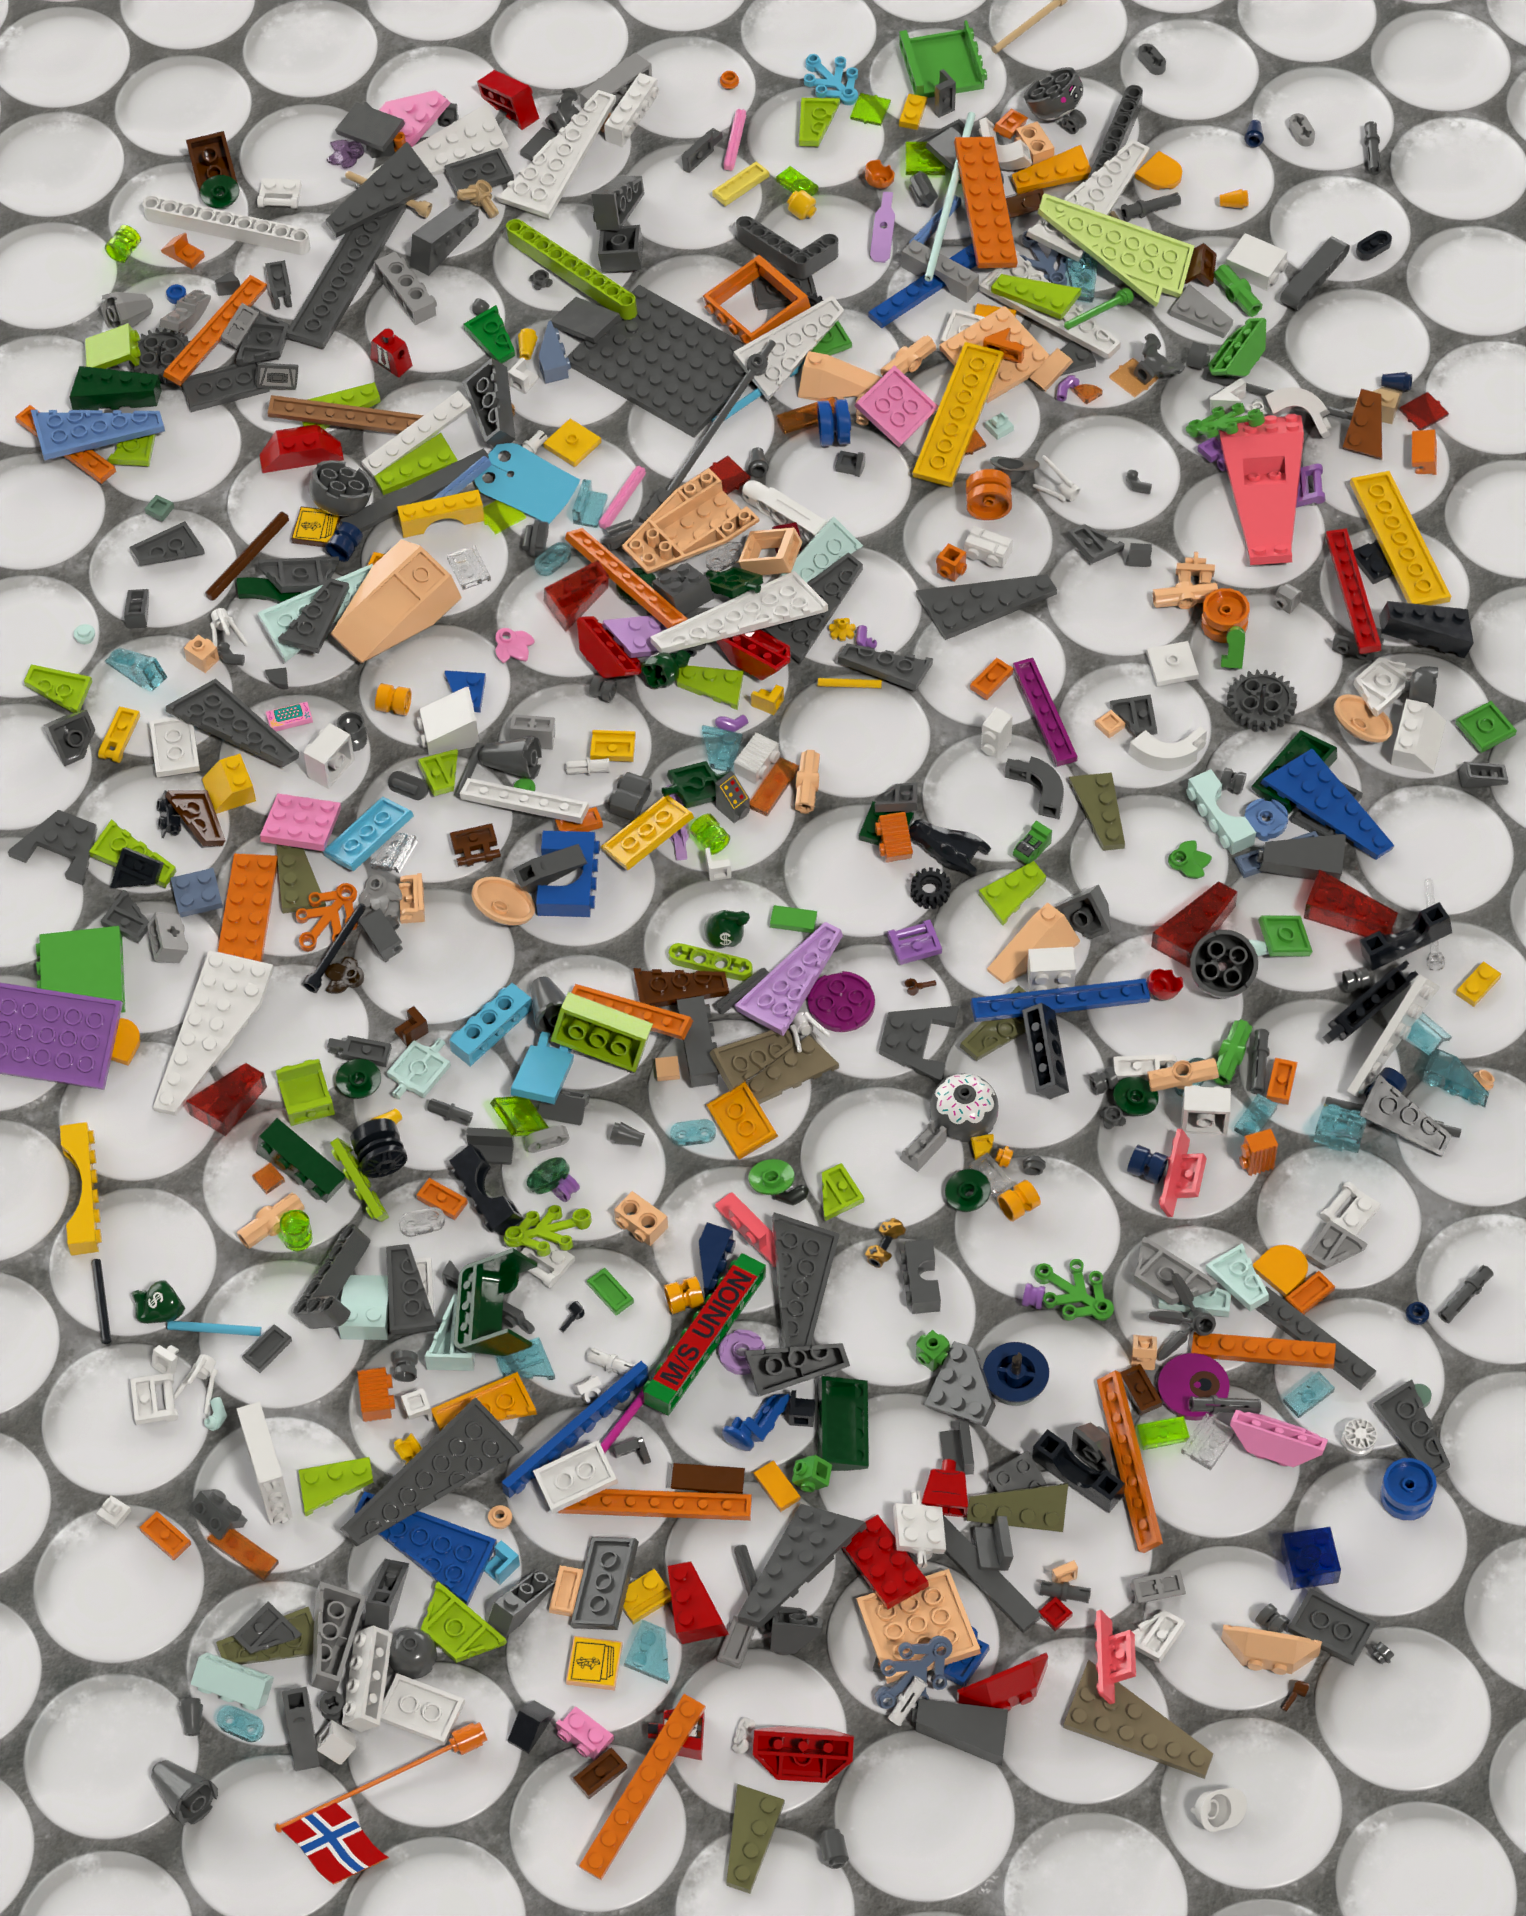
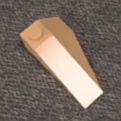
(1044, 930)

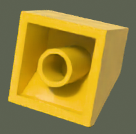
(229, 784)

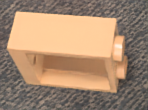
(785, 539)

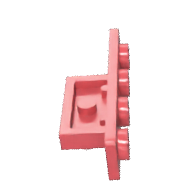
(1183, 1174)
(749, 1225)
(1115, 1656)

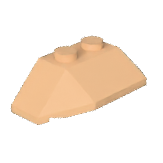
(1269, 1649)

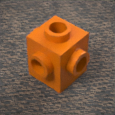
(951, 562)

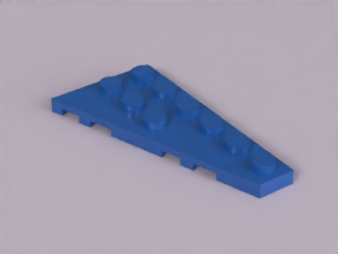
(1323, 797)
(441, 1549)

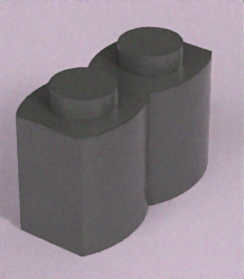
(630, 795)

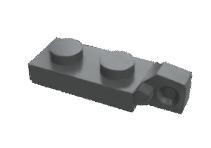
(700, 150)
(360, 1048)

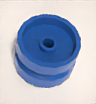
(834, 422)
(1408, 1489)

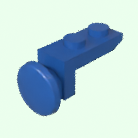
(744, 1433)

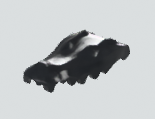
(949, 846)

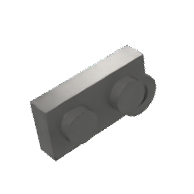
(513, 1316)

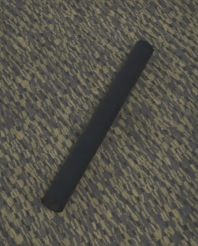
(101, 1301)

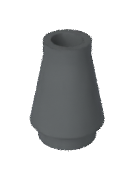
(758, 464)
(626, 1135)
(191, 1715)

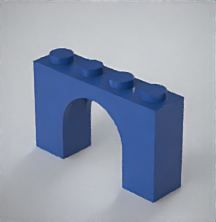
(575, 898)

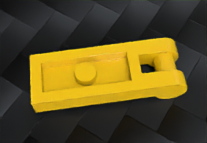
(119, 734)

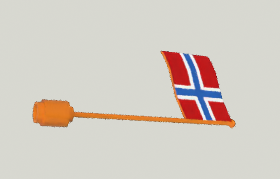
(335, 1839)

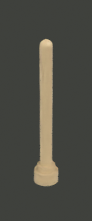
(423, 208)

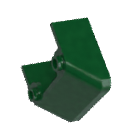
(481, 1304)

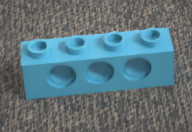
(488, 1035)

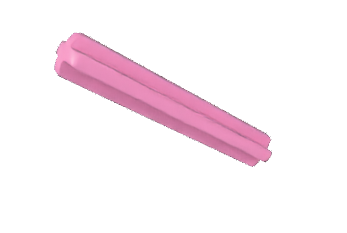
(734, 140)
(622, 497)

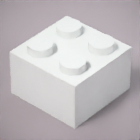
(328, 755)
(1051, 968)
(1206, 1110)

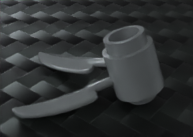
(1198, 1319)

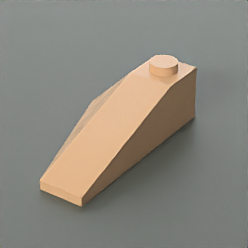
(830, 377)

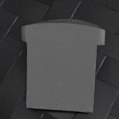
(851, 463)
(1139, 555)
(632, 1446)

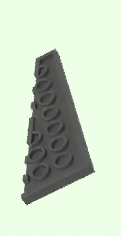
(456, 1455)

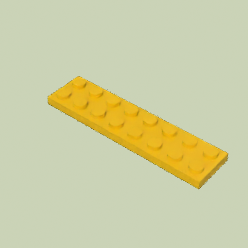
(958, 414)
(1400, 539)

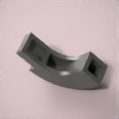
(1044, 779)

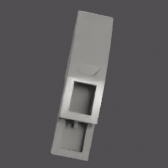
(187, 312)

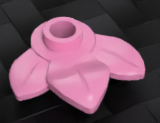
(514, 646)

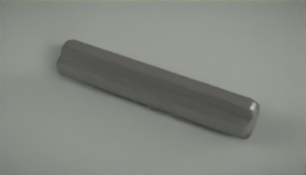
(740, 991)

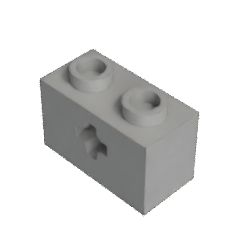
(167, 937)

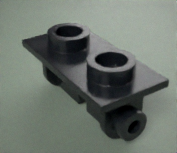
(166, 821)

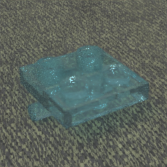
(1340, 1128)

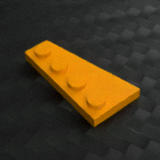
(1056, 170)
(503, 1399)

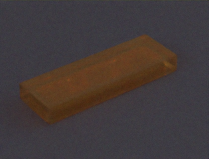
(801, 417)
(773, 786)
(245, 1553)

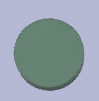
(1424, 1393)

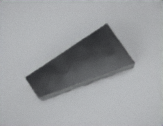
(1428, 625)

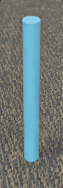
(214, 1328)

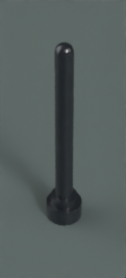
(313, 981)

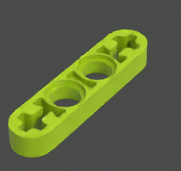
(712, 958)

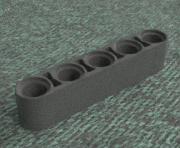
(1314, 273)

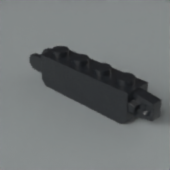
(1369, 1003)

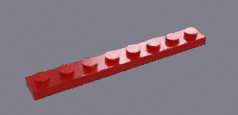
(1353, 591)

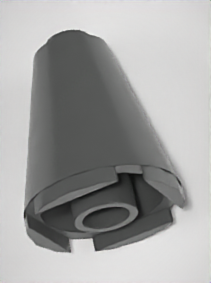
(514, 756)
(546, 1003)
(184, 1791)

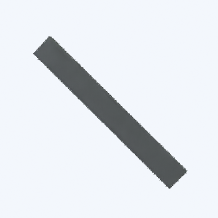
(416, 492)

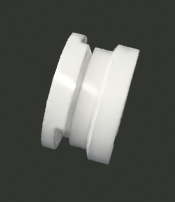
(1359, 1437)

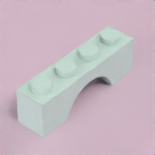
(1234, 832)

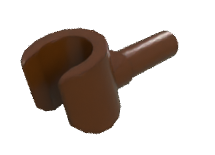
(914, 990)
(1300, 1688)

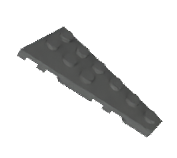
(392, 185)

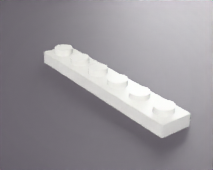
(417, 433)
(524, 800)

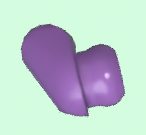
(1063, 386)
(861, 638)
(730, 724)

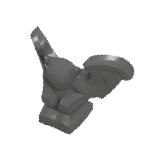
(565, 110)
(1154, 362)

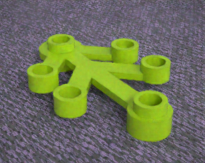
(520, 1235)

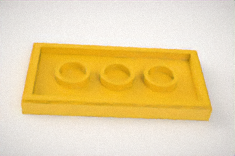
(647, 832)

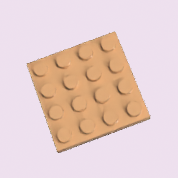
(1009, 373)
(918, 1620)

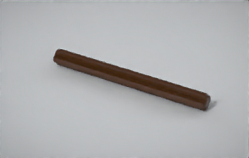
(247, 556)

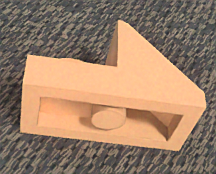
(1144, 1351)

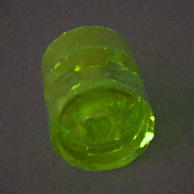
(122, 243)
(709, 833)
(296, 1230)

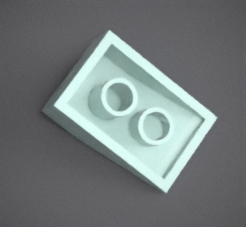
(369, 1307)

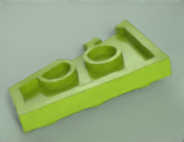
(717, 683)

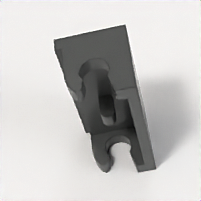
(381, 934)

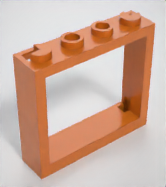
(739, 280)

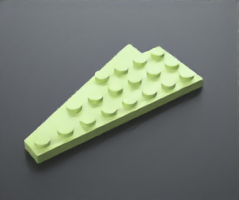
(1134, 254)

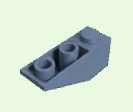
(551, 356)

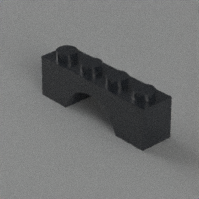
(1428, 927)
(472, 1169)
(1096, 1485)

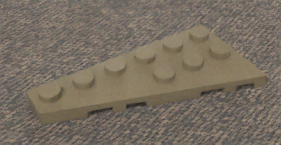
(1133, 1727)

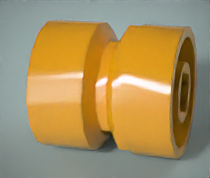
(393, 699)
(1021, 1199)
(683, 1295)

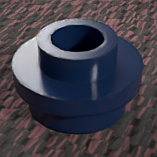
(1417, 1307)

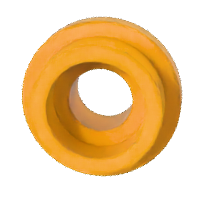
(1004, 1156)

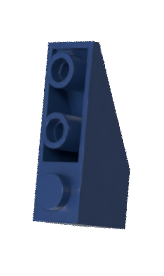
(713, 1250)

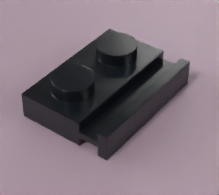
(1373, 562)

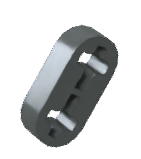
(1154, 57)

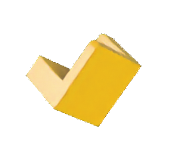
(768, 701)

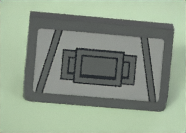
(276, 376)

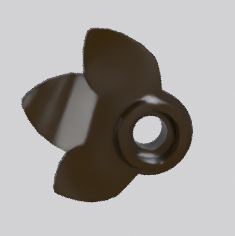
(344, 975)

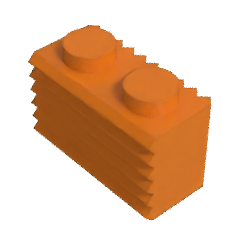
(894, 836)
(1258, 1152)
(374, 1394)

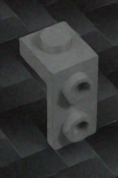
(1349, 646)

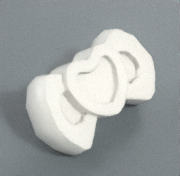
(743, 1735)

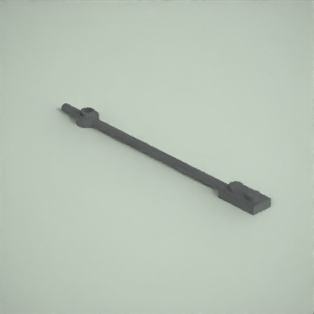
(753, 370)

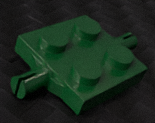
(734, 582)
(693, 784)

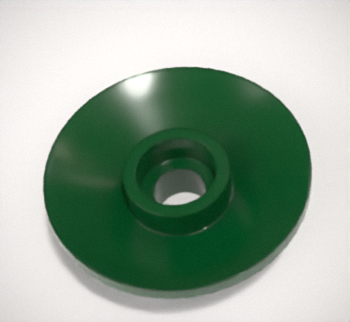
(216, 186)
(355, 1071)
(1137, 1089)
(964, 1182)

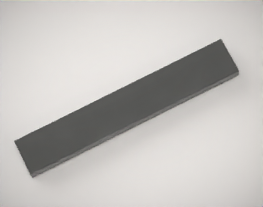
(990, 1582)

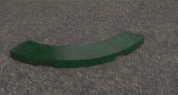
(261, 589)

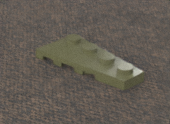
(1100, 806)
(296, 879)
(993, 1034)
(1026, 1508)
(303, 1646)
(752, 1831)

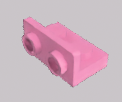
(584, 1733)

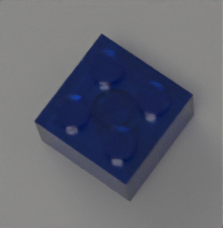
(1310, 1558)

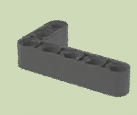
(785, 255)
(319, 1302)

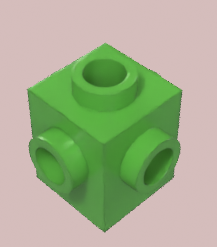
(932, 1350)
(811, 1473)

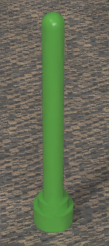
(1122, 298)

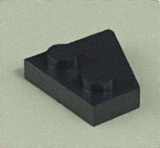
(136, 869)

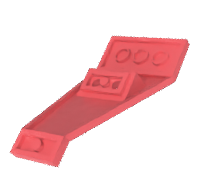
(1265, 483)

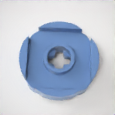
(1267, 829)

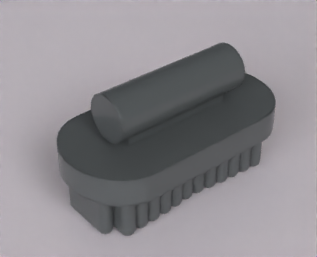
(922, 189)
(618, 534)
(536, 538)
(408, 785)

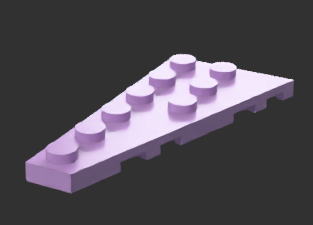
(785, 988)

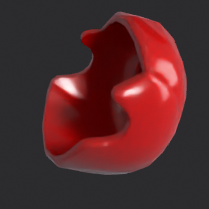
(1164, 984)

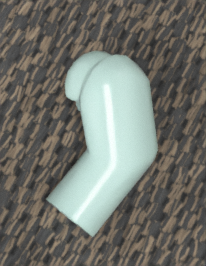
(218, 1416)

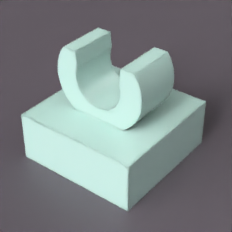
(999, 426)

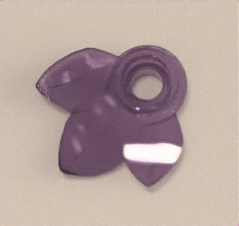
(345, 153)

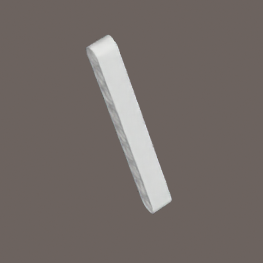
(226, 225)

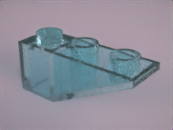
(137, 667)
(1452, 1075)

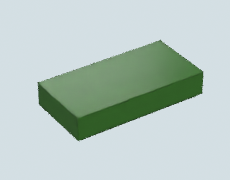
(793, 919)
(610, 1291)

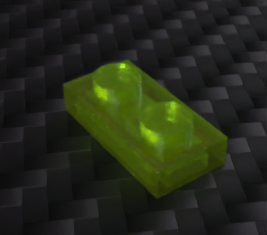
(795, 181)
(1163, 1433)

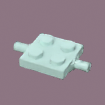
(418, 1068)

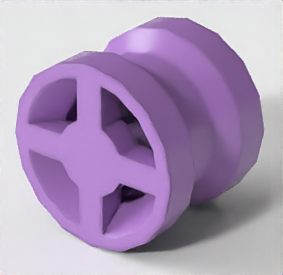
(566, 1188)
(1033, 1296)

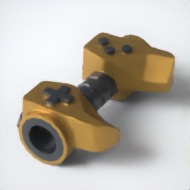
(878, 1254)

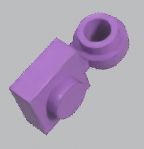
(1212, 451)

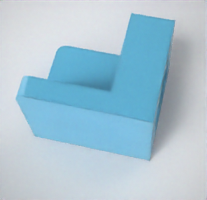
(503, 1563)

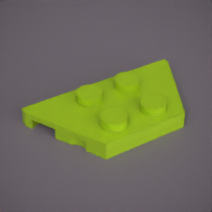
(458, 1628)

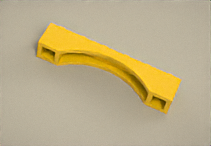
(82, 1227)

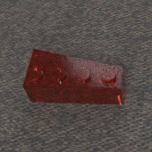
(1346, 908)
(1202, 916)

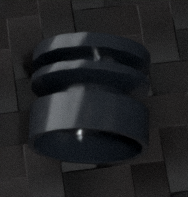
(378, 1147)

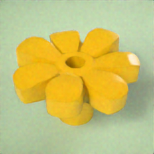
(842, 629)

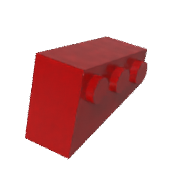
(510, 96)
(692, 1606)

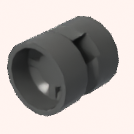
(354, 725)

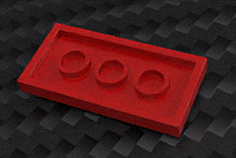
(885, 1569)

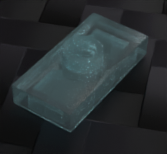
(1308, 1394)

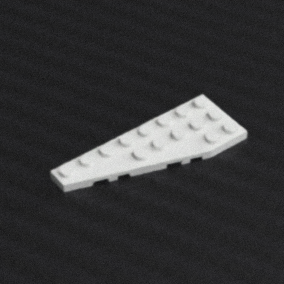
(221, 1005)

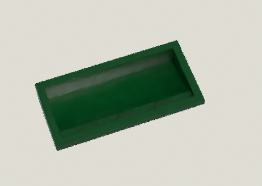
(1298, 745)
(843, 1423)

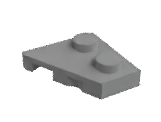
(1334, 1246)

